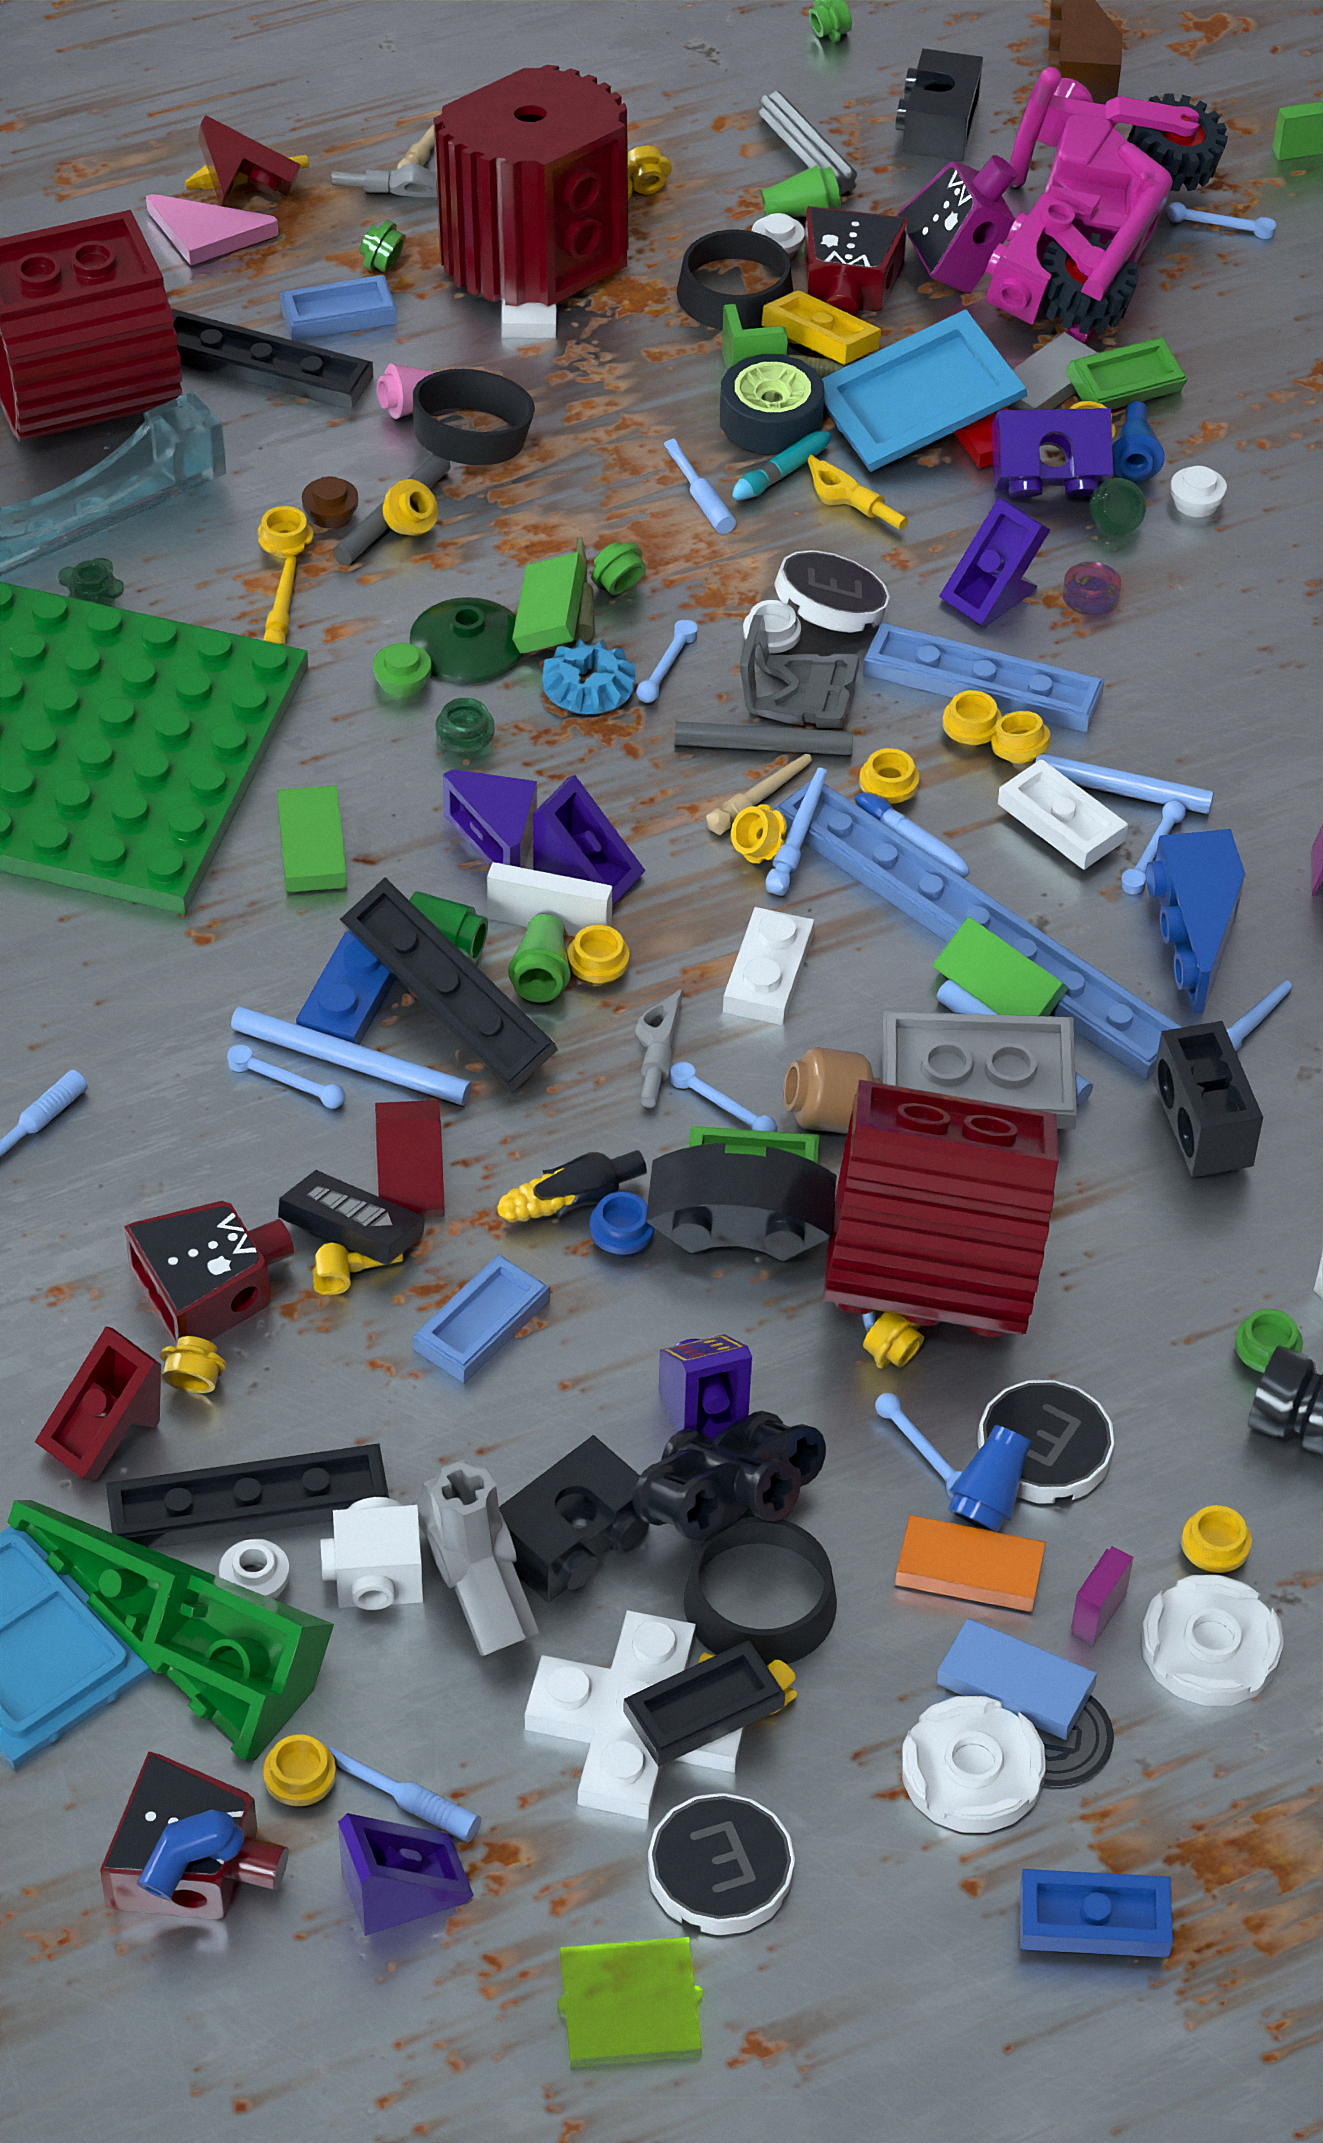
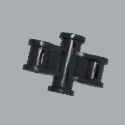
(711, 1484)

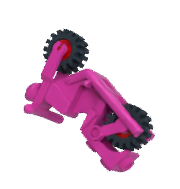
(1099, 199)

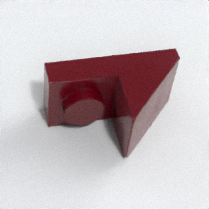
(231, 152)
(410, 1155)
(107, 1395)

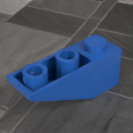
(1200, 895)

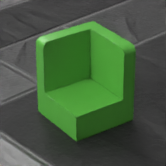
(750, 342)

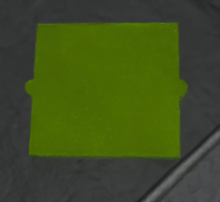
(630, 2001)

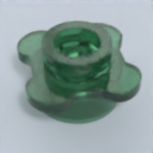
(92, 581)

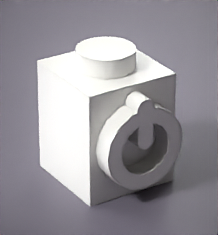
(374, 1554)

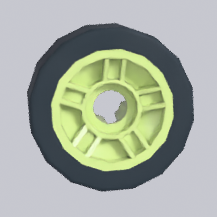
(770, 402)

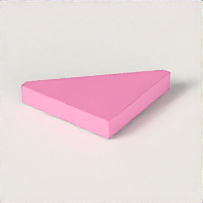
(208, 230)

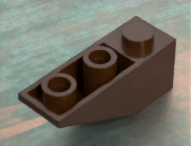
(1085, 47)

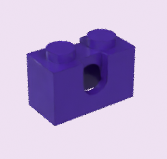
(1080, 435)

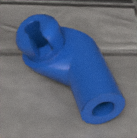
(185, 1841)

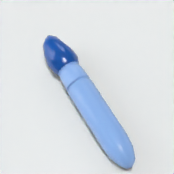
(883, 811)

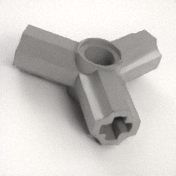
(476, 1554)

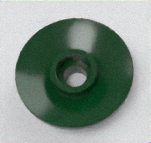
(467, 639)

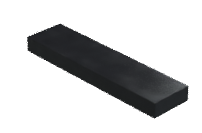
(271, 360)
(449, 985)
(244, 1496)

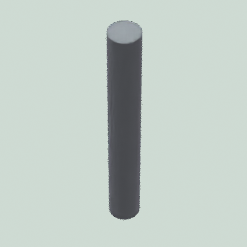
(375, 525)
(764, 738)

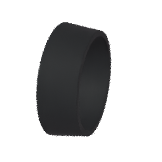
(707, 305)
(475, 391)
(782, 1643)

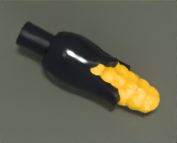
(571, 1186)

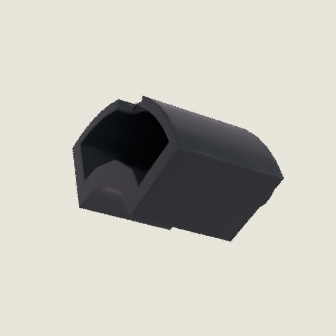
(741, 1200)

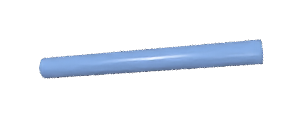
(351, 1055)

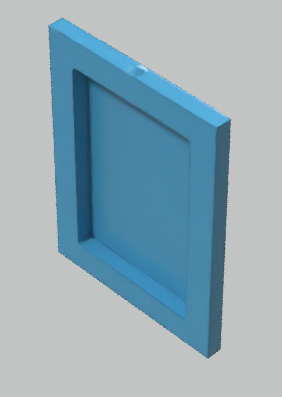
(920, 390)
(54, 1652)

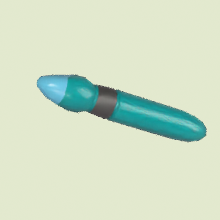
(755, 482)

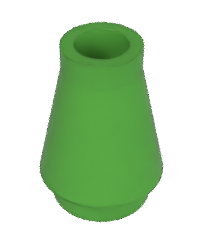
(809, 188)
(540, 962)

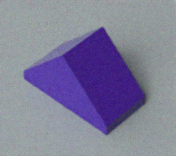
(492, 814)
(580, 842)
(398, 1872)

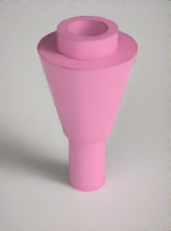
(397, 388)

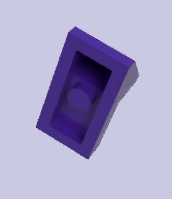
(993, 567)

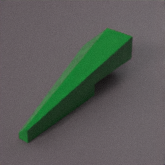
(223, 1645)

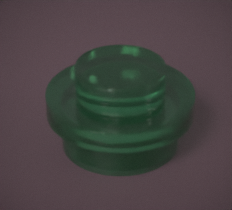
(1118, 506)
(464, 725)

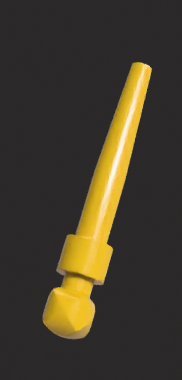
(278, 619)

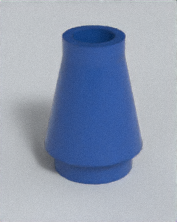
(991, 1481)

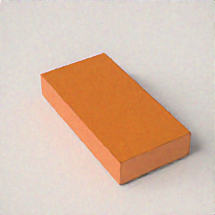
(970, 1563)

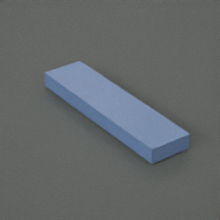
(955, 667)

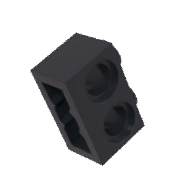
(1207, 1098)

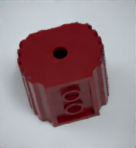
(533, 186)
(83, 327)
(942, 1209)

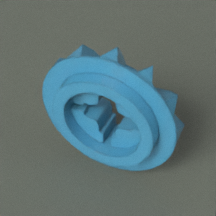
(601, 691)

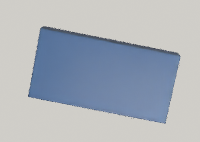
(338, 307)
(481, 1318)
(1019, 1675)

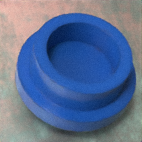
(620, 1223)

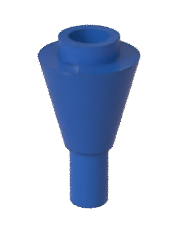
(1136, 448)

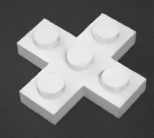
(587, 1706)

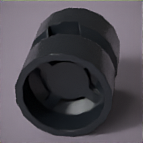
(1290, 1399)

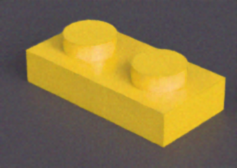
(822, 327)

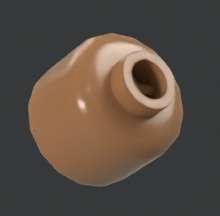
(823, 1088)

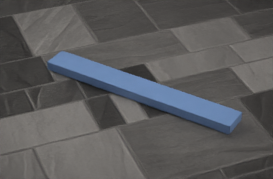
(943, 901)

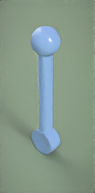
(1262, 227)
(684, 632)
(1134, 879)
(241, 1059)
(683, 1076)
(889, 1407)

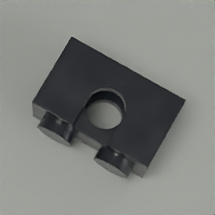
(940, 104)
(582, 1489)

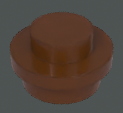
(330, 501)

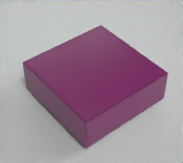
(1101, 1595)

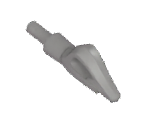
(406, 181)
(658, 1044)

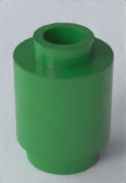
(455, 921)

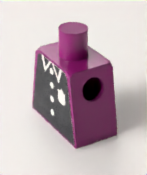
(961, 220)

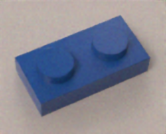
(347, 993)
(1095, 1913)

